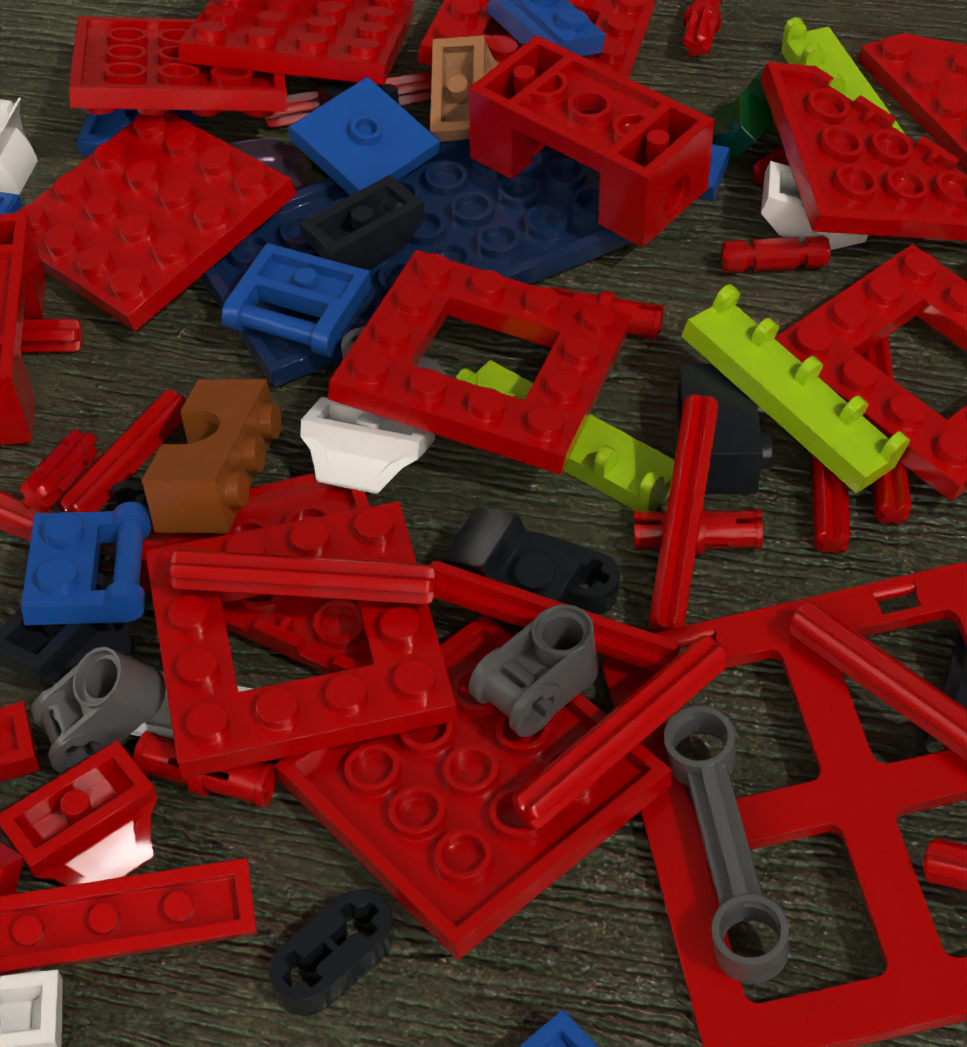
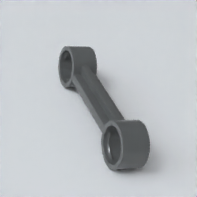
(725, 844)

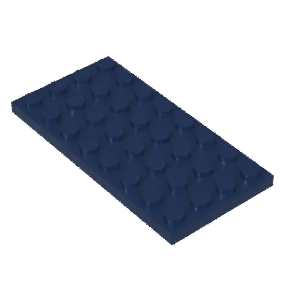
(472, 217)

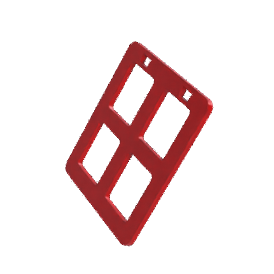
(849, 798)

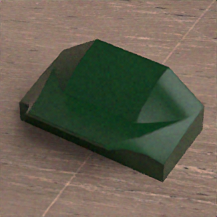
(744, 120)

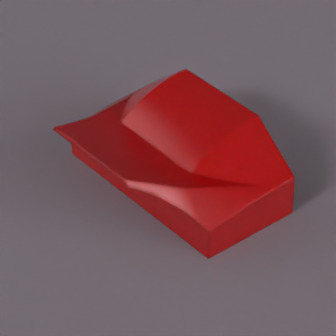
(86, 821)

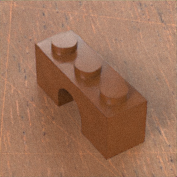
(209, 479)

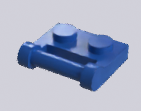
(299, 284)
(66, 562)

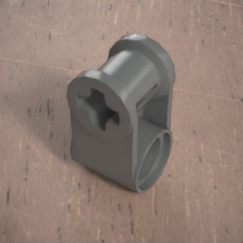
(539, 669)
(97, 704)

